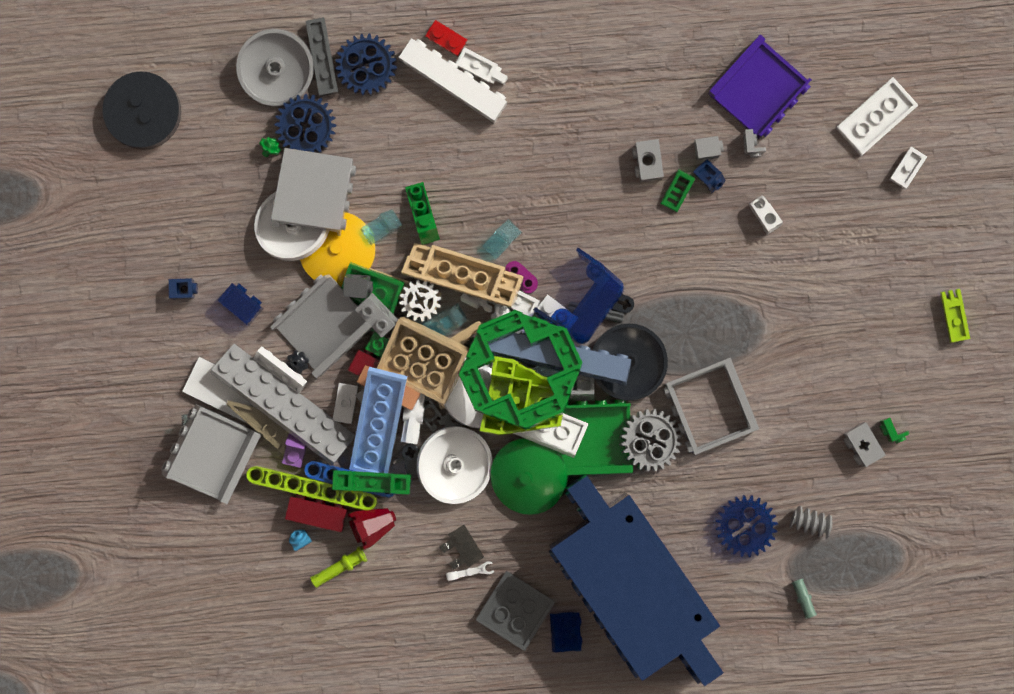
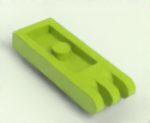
(955, 316)

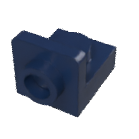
(710, 176)

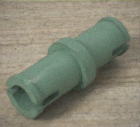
(804, 598)

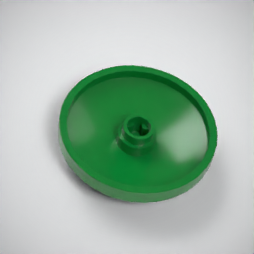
(528, 476)

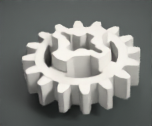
(428, 296)

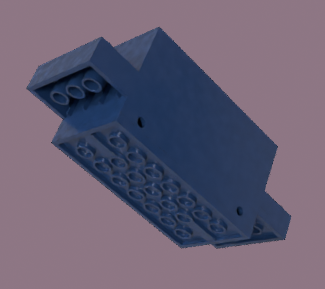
(634, 586)

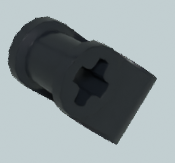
(411, 462)

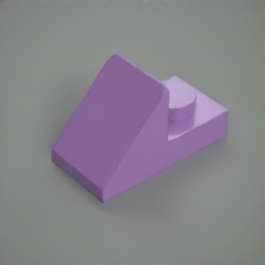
(294, 452)

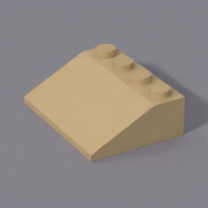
(425, 357)

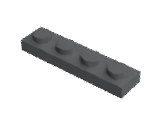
(321, 56)

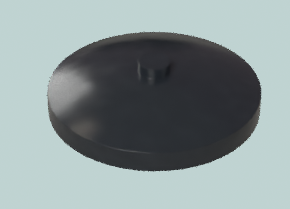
(647, 358)

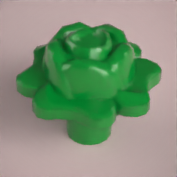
(269, 146)

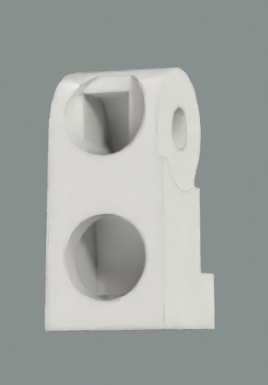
(765, 214)

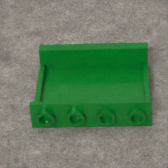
(600, 445)

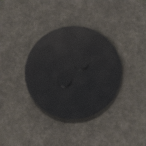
(141, 110)

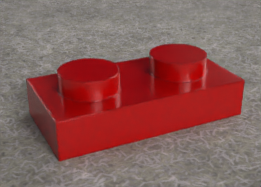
(446, 38)

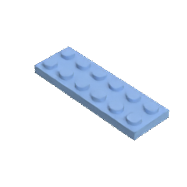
(378, 421)

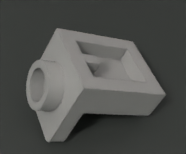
(750, 141)

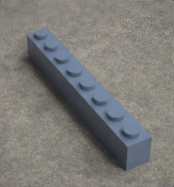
(595, 364)

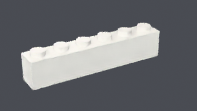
(452, 80)

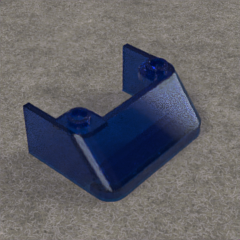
(594, 305)

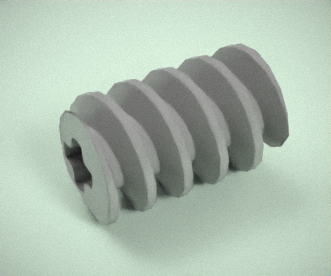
(812, 521)

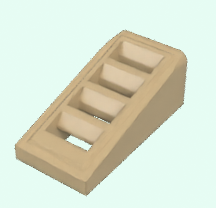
(465, 335)

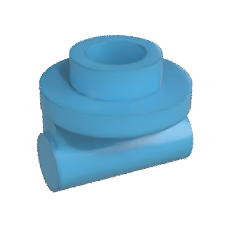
(299, 539)

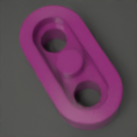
(526, 276)

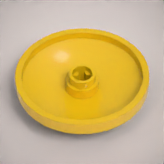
(339, 251)

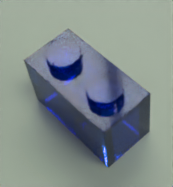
(241, 304)

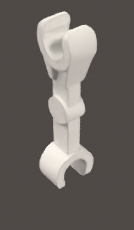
(469, 572)

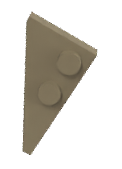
(262, 424)

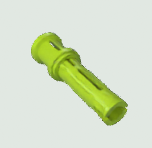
(346, 563)

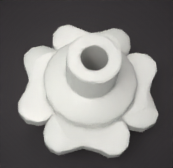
(499, 311)

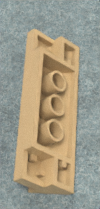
(463, 274)

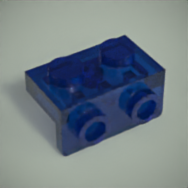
(565, 631)

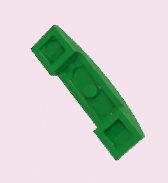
(371, 482)

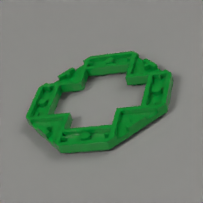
(505, 407)

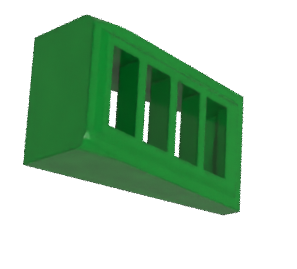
(672, 206)

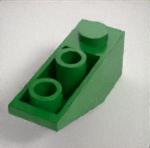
(422, 213)

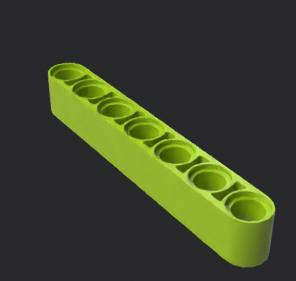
(303, 484)

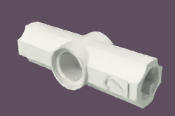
(412, 421)

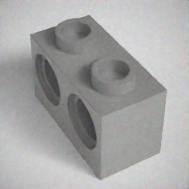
(583, 389)

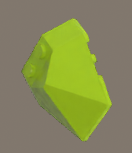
(525, 388)

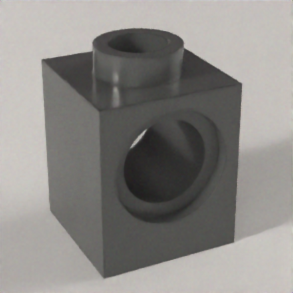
(357, 286)

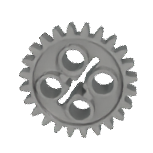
(656, 423)

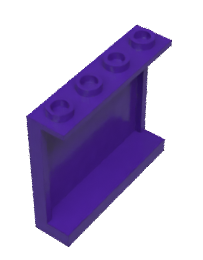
(759, 88)

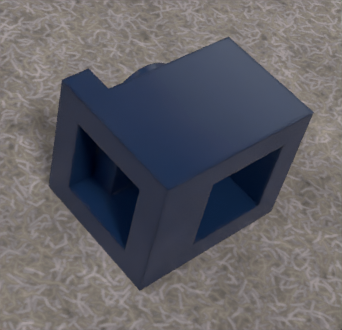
(176, 285)

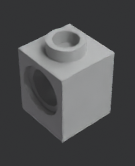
(708, 148)

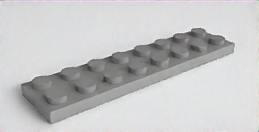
(282, 404)

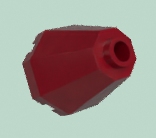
(371, 525)

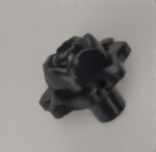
(297, 361)

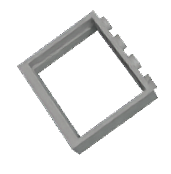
(740, 396)

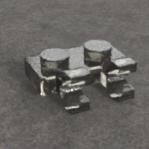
(465, 546)

